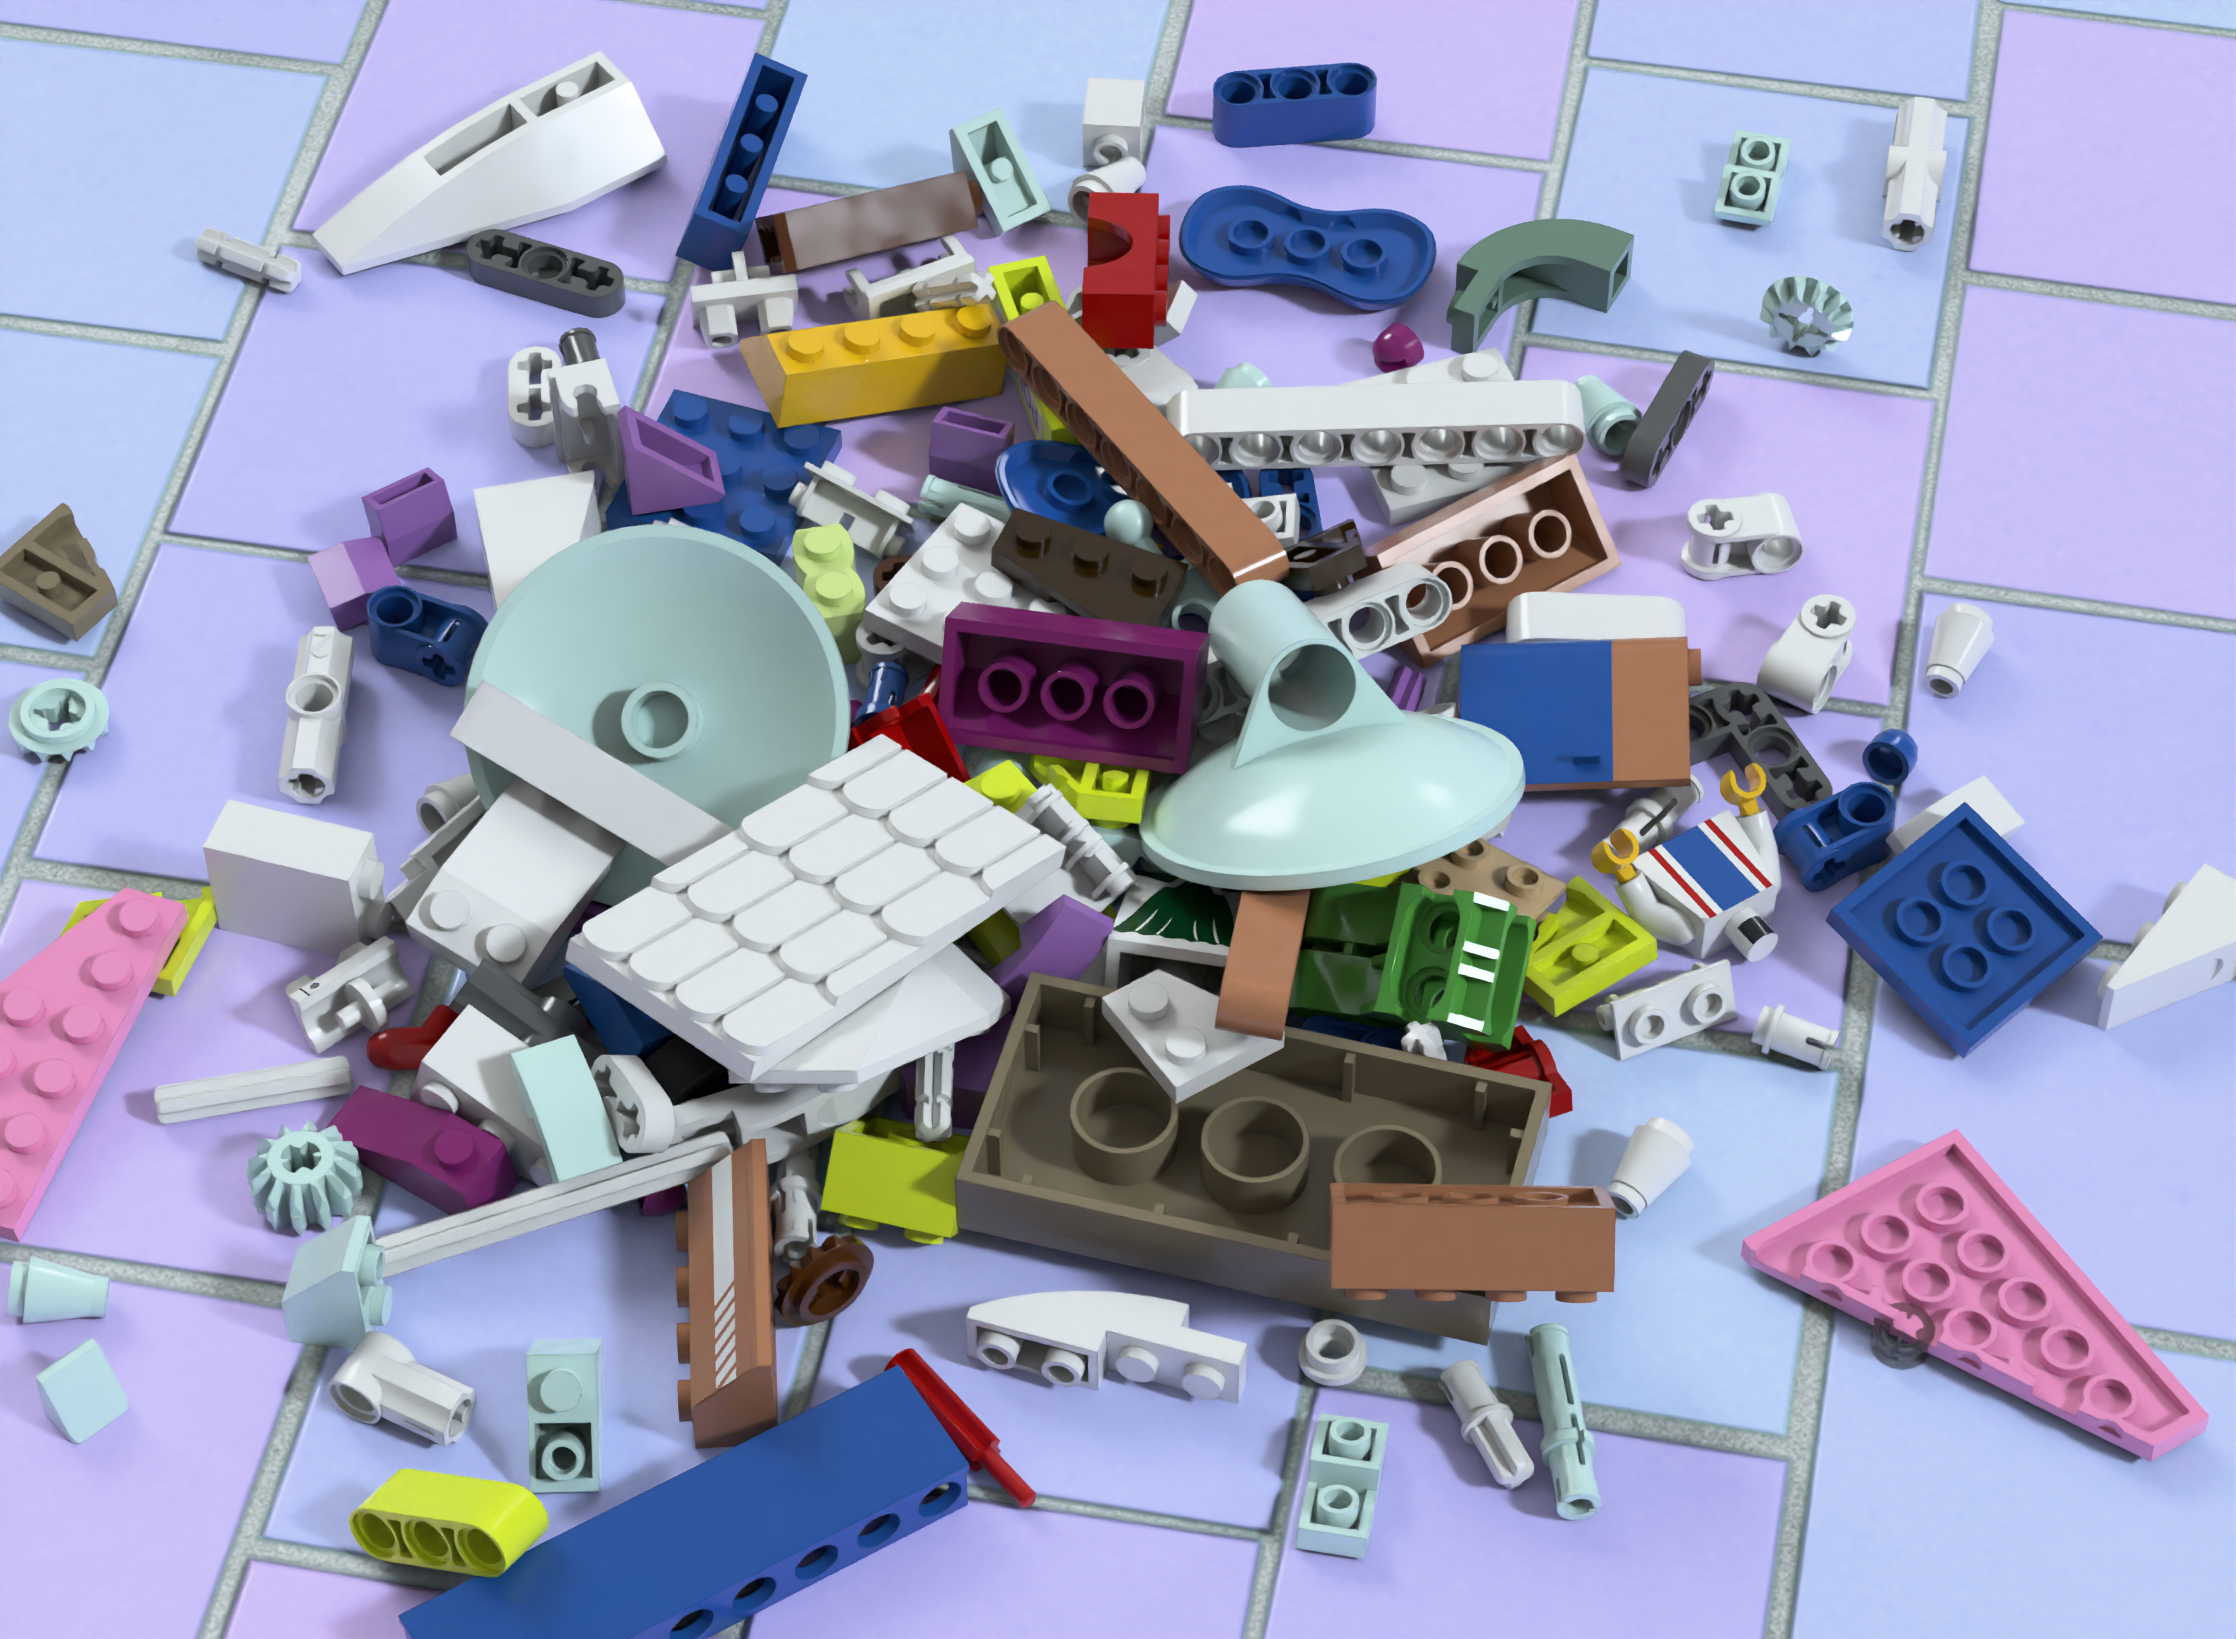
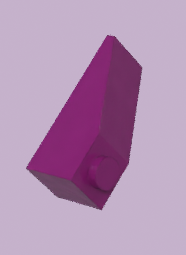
(426, 1150)

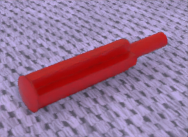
(963, 1426)

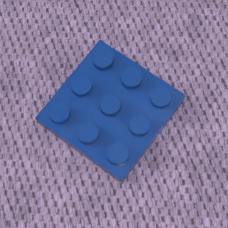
(756, 467)
(1964, 929)

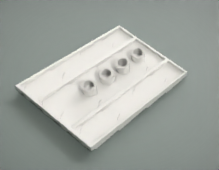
(813, 905)

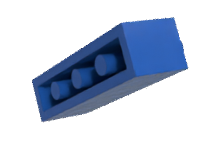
(742, 164)

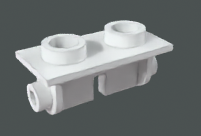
(875, 518)
(1669, 1009)

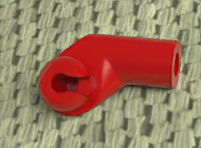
(407, 1046)

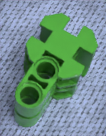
(1404, 956)

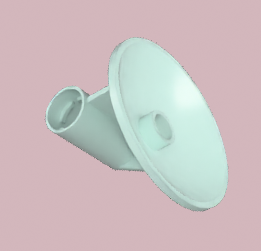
(676, 663)
(1325, 768)

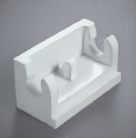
(894, 294)
(586, 419)

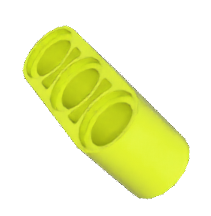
(449, 1522)

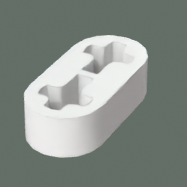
(527, 396)
(634, 1103)

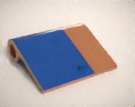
(1587, 708)

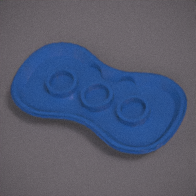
(1263, 238)
(1069, 484)

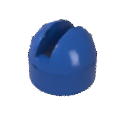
(1890, 756)

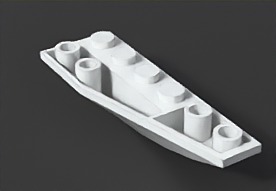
(502, 168)

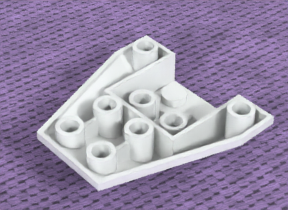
(911, 1018)

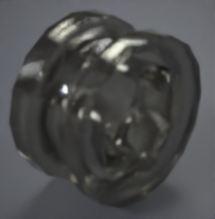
(1902, 1355)

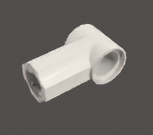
(388, 1383)

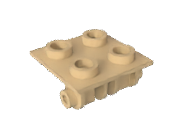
(1494, 873)

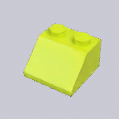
(894, 1179)

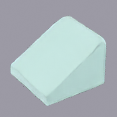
(81, 1392)

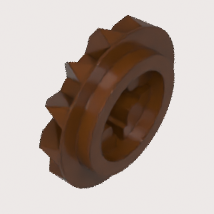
(824, 1280)

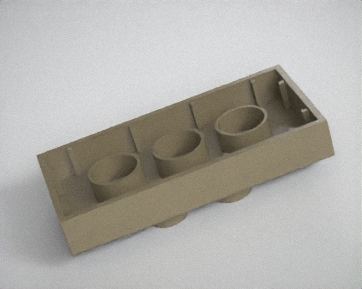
(1236, 1179)

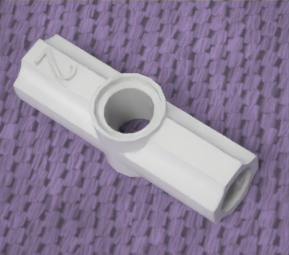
(1914, 174)
(316, 715)

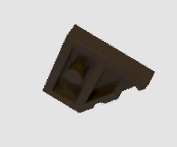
(1325, 560)

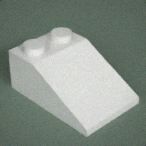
(515, 885)

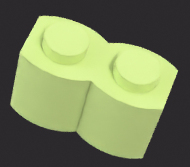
(828, 576)

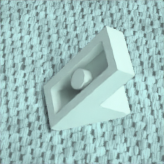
(999, 166)

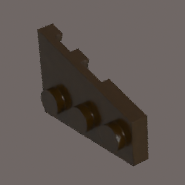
(1088, 570)

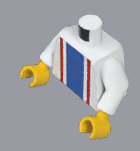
(1707, 883)

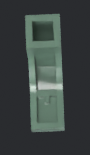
(1535, 261)

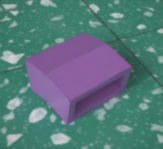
(967, 448)
(411, 515)
(350, 575)

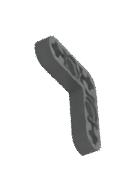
(1729, 733)

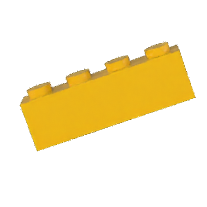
(877, 364)

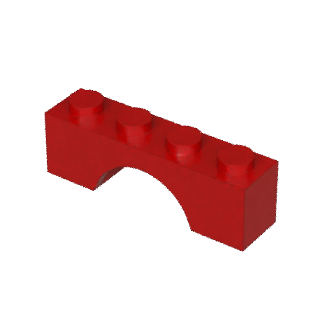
(1125, 270)

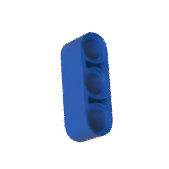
(1294, 105)

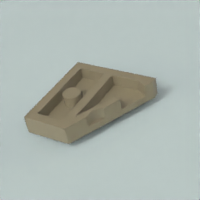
(57, 576)

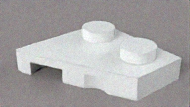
(1174, 1034)

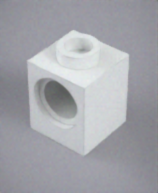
(1113, 120)

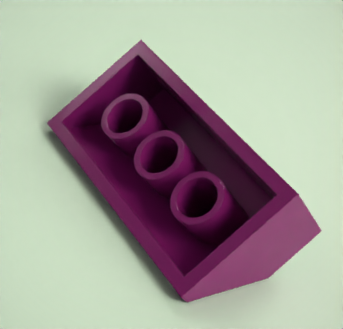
(1072, 686)

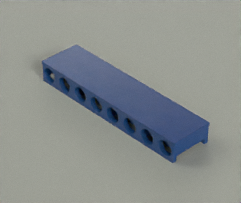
(723, 1527)

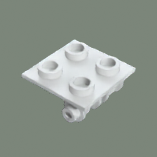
(1089, 866)

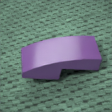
(1055, 943)

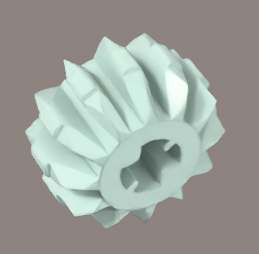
(304, 1177)

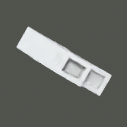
(785, 1119)
(1084, 1333)

